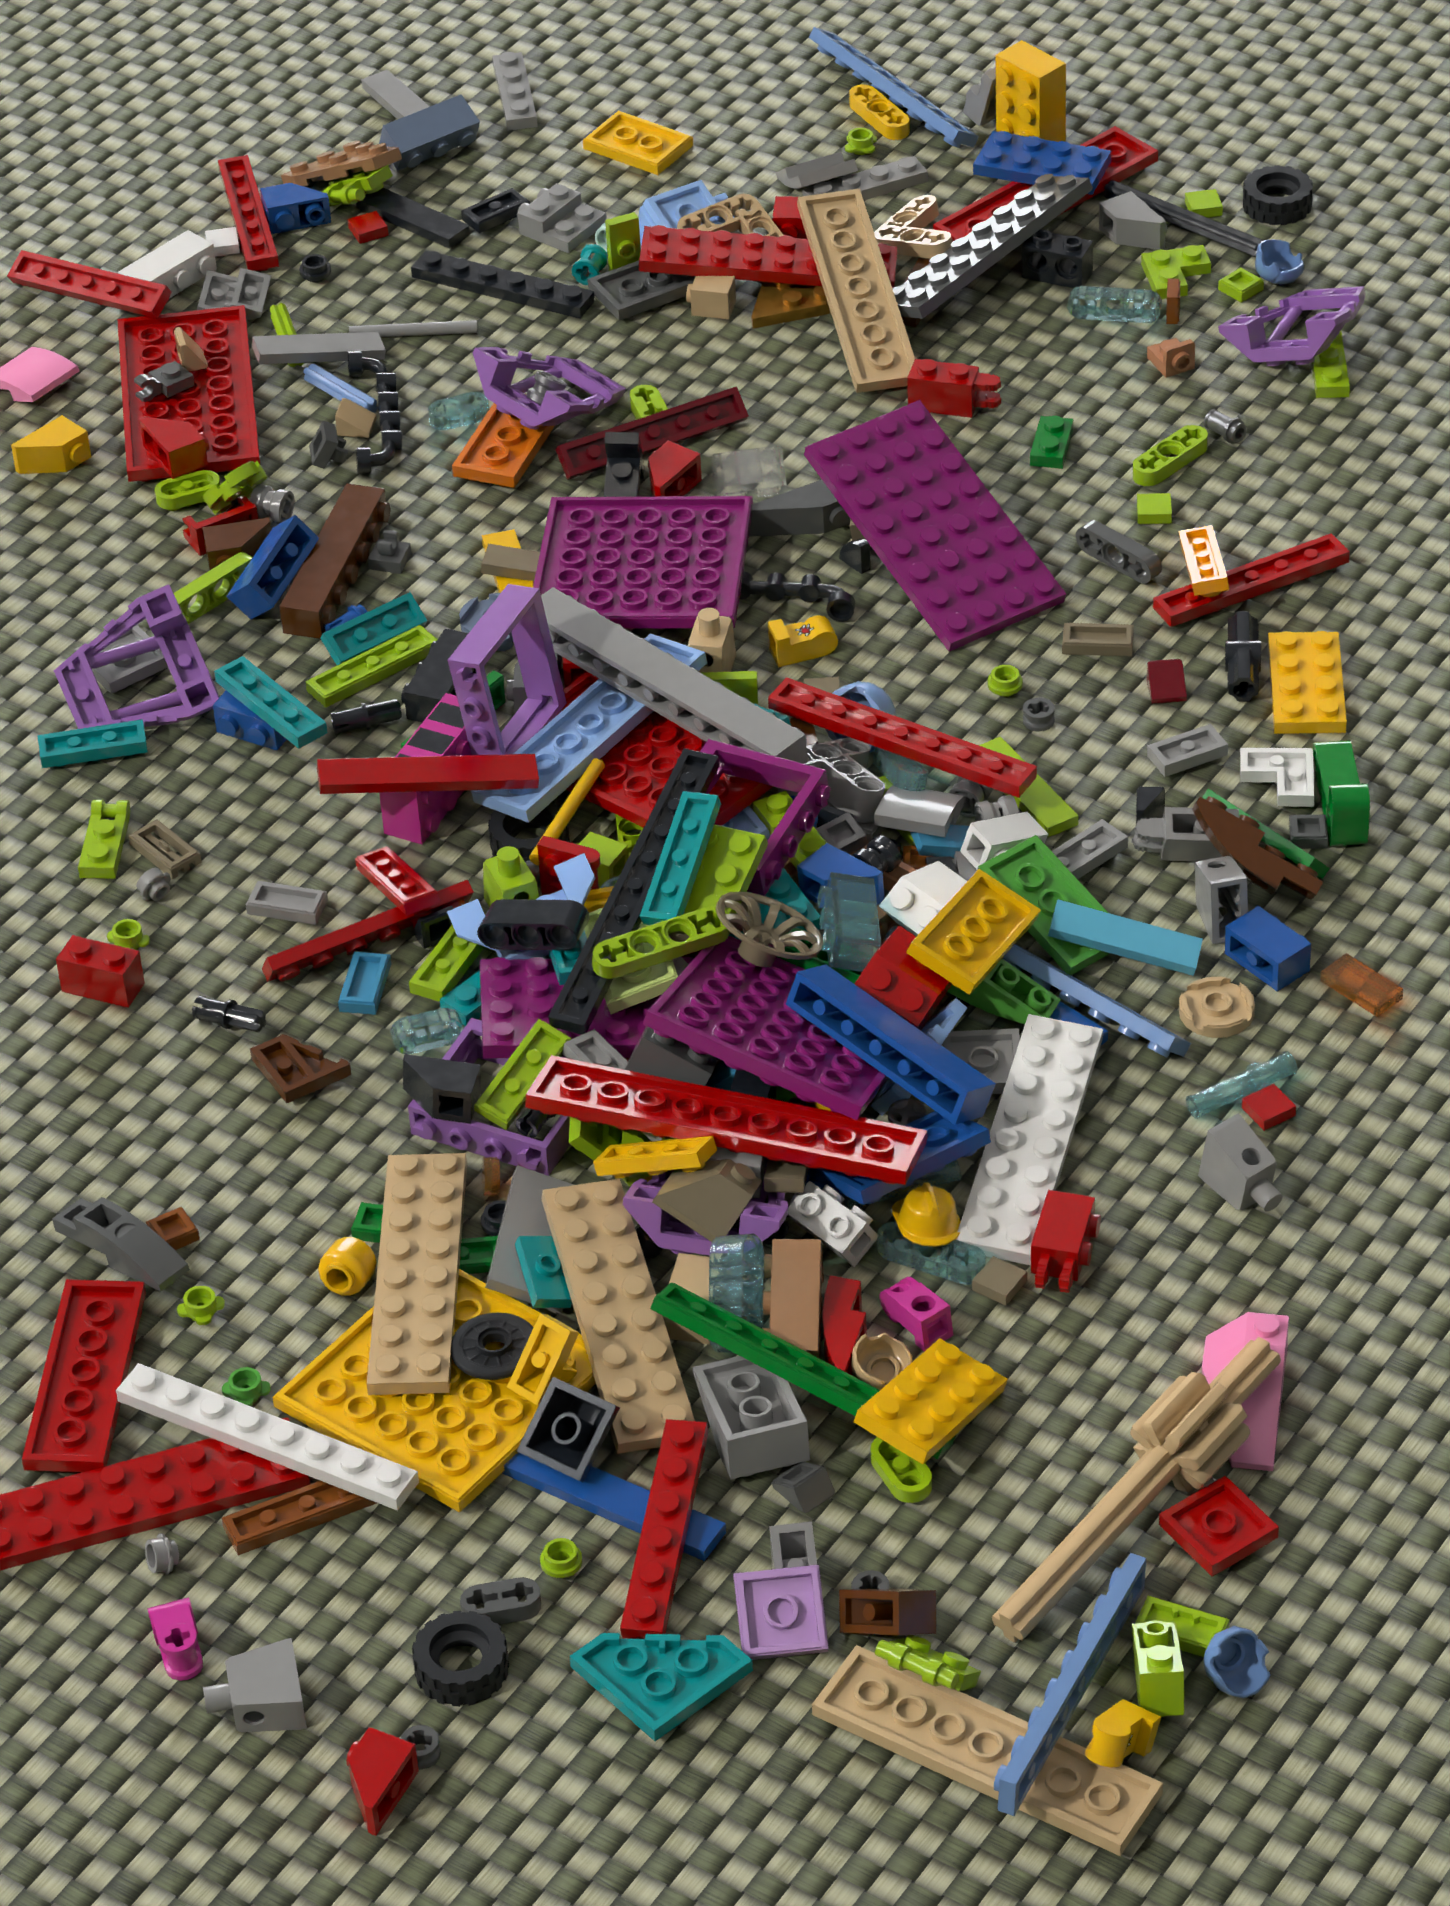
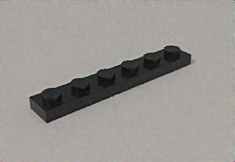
(503, 284)

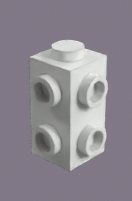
(996, 835)
(826, 1219)

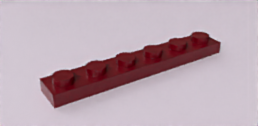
(656, 429)

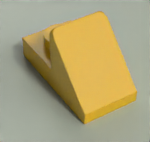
(543, 1359)

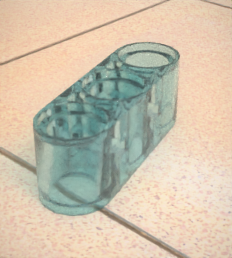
(737, 1278)

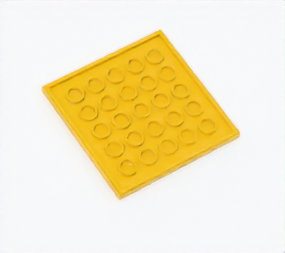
(450, 1438)

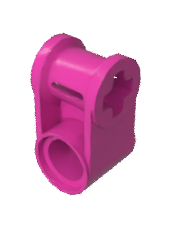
(177, 1638)

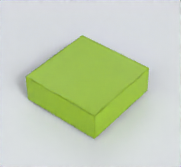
(1204, 203)
(1241, 285)
(1154, 508)

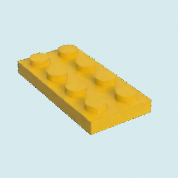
(1306, 682)
(973, 931)
(930, 1401)

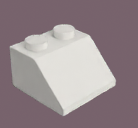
(921, 896)

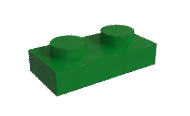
(1051, 442)

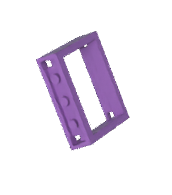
(522, 613)
(487, 1139)

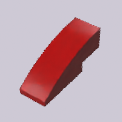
(842, 1321)

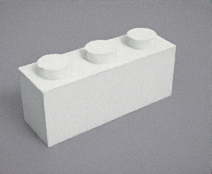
(175, 263)

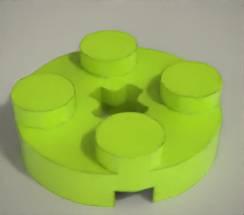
(236, 483)

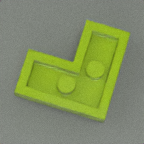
(1174, 264)

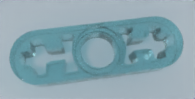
(1125, 296)
(901, 770)
(950, 1264)

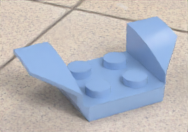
(670, 206)
(576, 880)

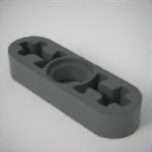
(1100, 543)

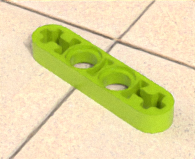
(204, 587)
(658, 937)

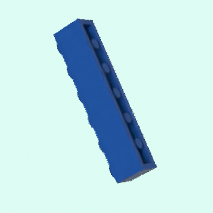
(890, 1044)

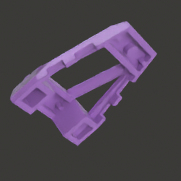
(1249, 334)
(497, 371)
(180, 652)
(670, 1233)

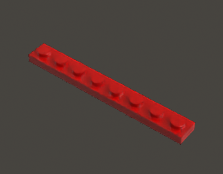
(903, 737)

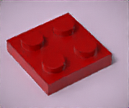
(1218, 1526)

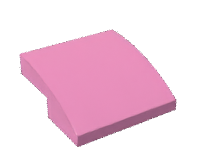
(35, 373)

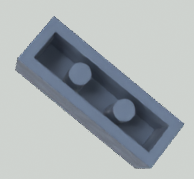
(431, 131)

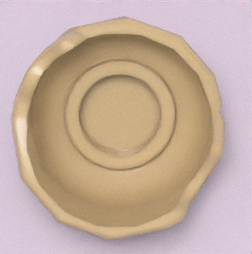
(879, 1359)

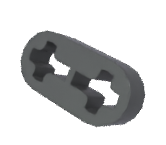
(502, 1601)

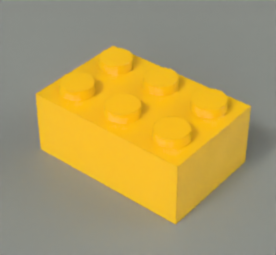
(1030, 93)

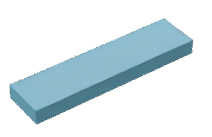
(1125, 937)

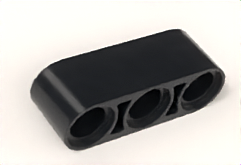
(533, 924)

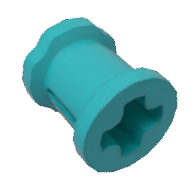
(595, 264)

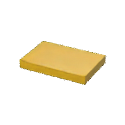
(638, 142)

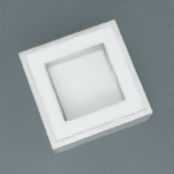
(224, 241)

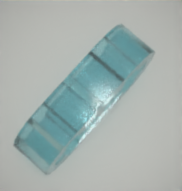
(458, 410)
(426, 1030)

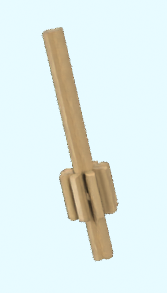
(1180, 1440)

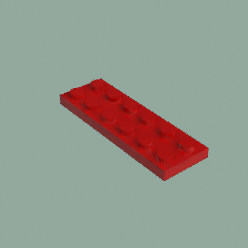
(81, 1373)

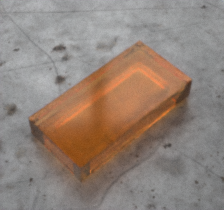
(1361, 985)

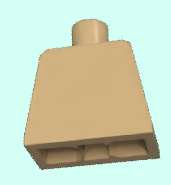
(716, 638)

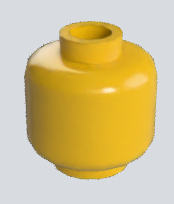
(347, 1266)

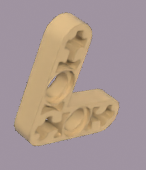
(726, 209)
(908, 232)

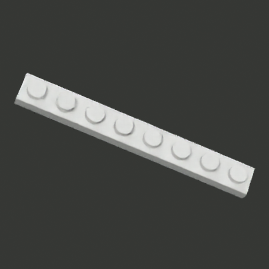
(268, 1436)

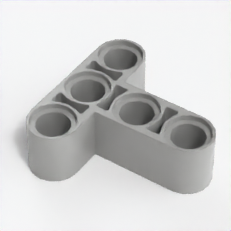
(851, 784)

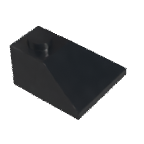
(568, 1429)

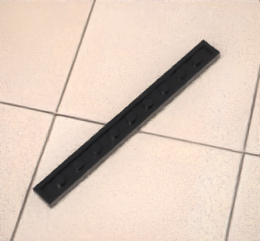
(621, 913)

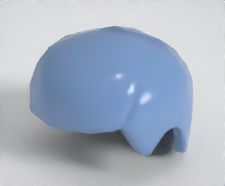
(1277, 263)
(1237, 1662)

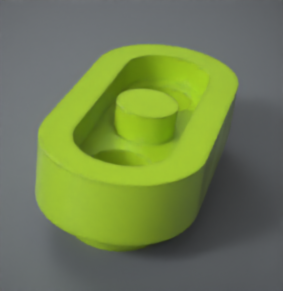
(185, 489)
(903, 1475)

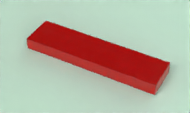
(397, 880)

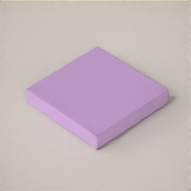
(781, 1612)

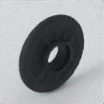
(470, 1340)

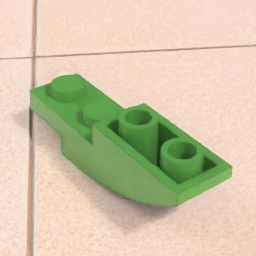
(1009, 994)

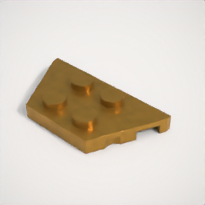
(787, 303)

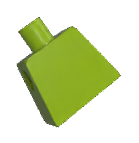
(508, 877)

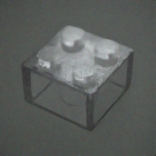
(749, 471)

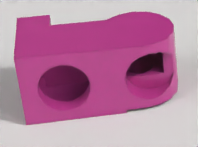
(918, 1311)

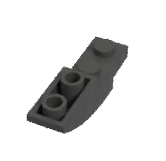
(125, 1241)

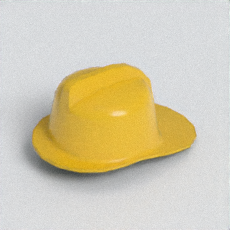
(927, 1216)

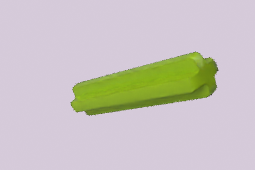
(283, 323)

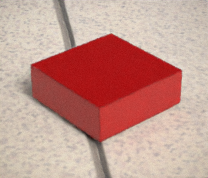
(368, 227)
(1268, 1107)

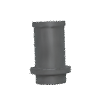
(1231, 429)

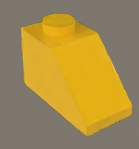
(52, 448)

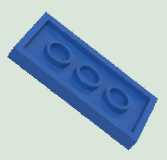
(1027, 158)
(943, 1145)

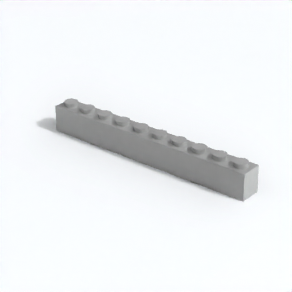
(665, 682)

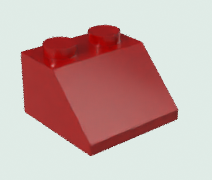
(903, 981)

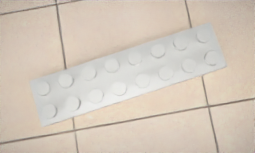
(1029, 1136)

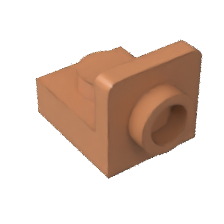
(1172, 356)

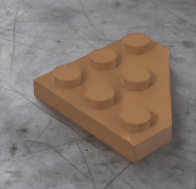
(332, 166)

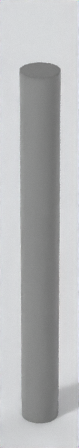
(419, 329)

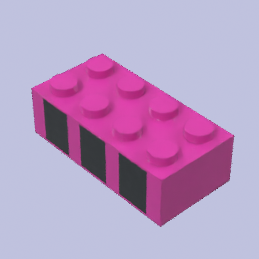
(418, 814)

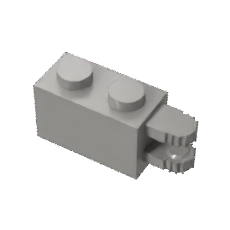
(1176, 836)

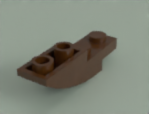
(1240, 840)

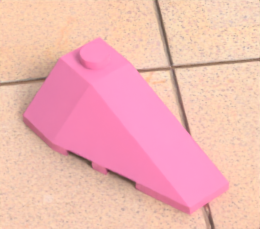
(1265, 1402)

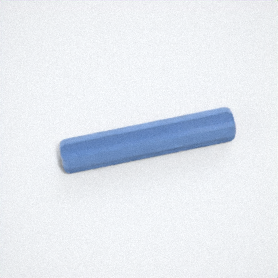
(337, 387)

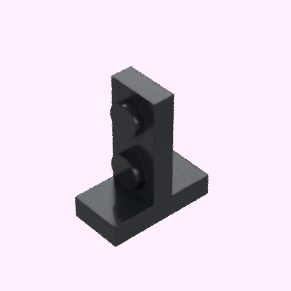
(624, 464)

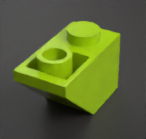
(1158, 1668)

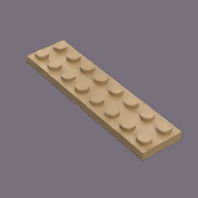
(857, 289)
(417, 1274)
(612, 1306)
(972, 1741)

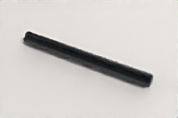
(1190, 221)

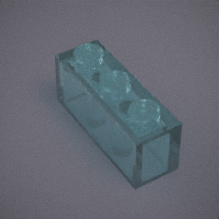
(849, 921)

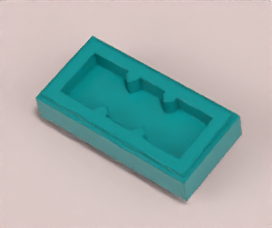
(542, 1272)

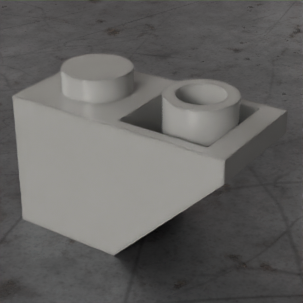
(1132, 222)

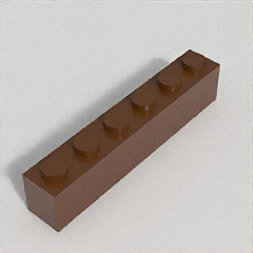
(334, 561)

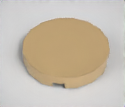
(1216, 1007)

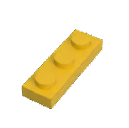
(655, 1156)

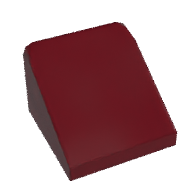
(1166, 681)

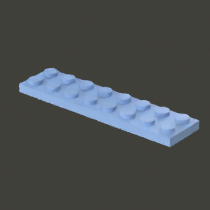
(577, 736)

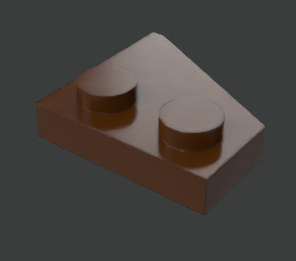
(296, 1067)

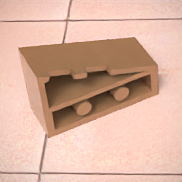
(795, 1292)

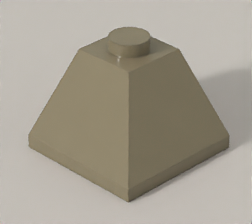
(709, 1197)

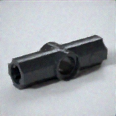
(1243, 656)

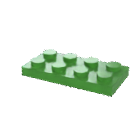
(1043, 879)

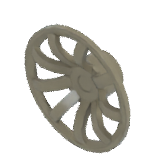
(761, 941)

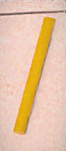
(571, 804)

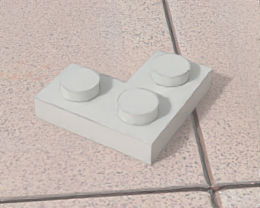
(1287, 767)

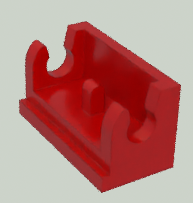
(194, 532)

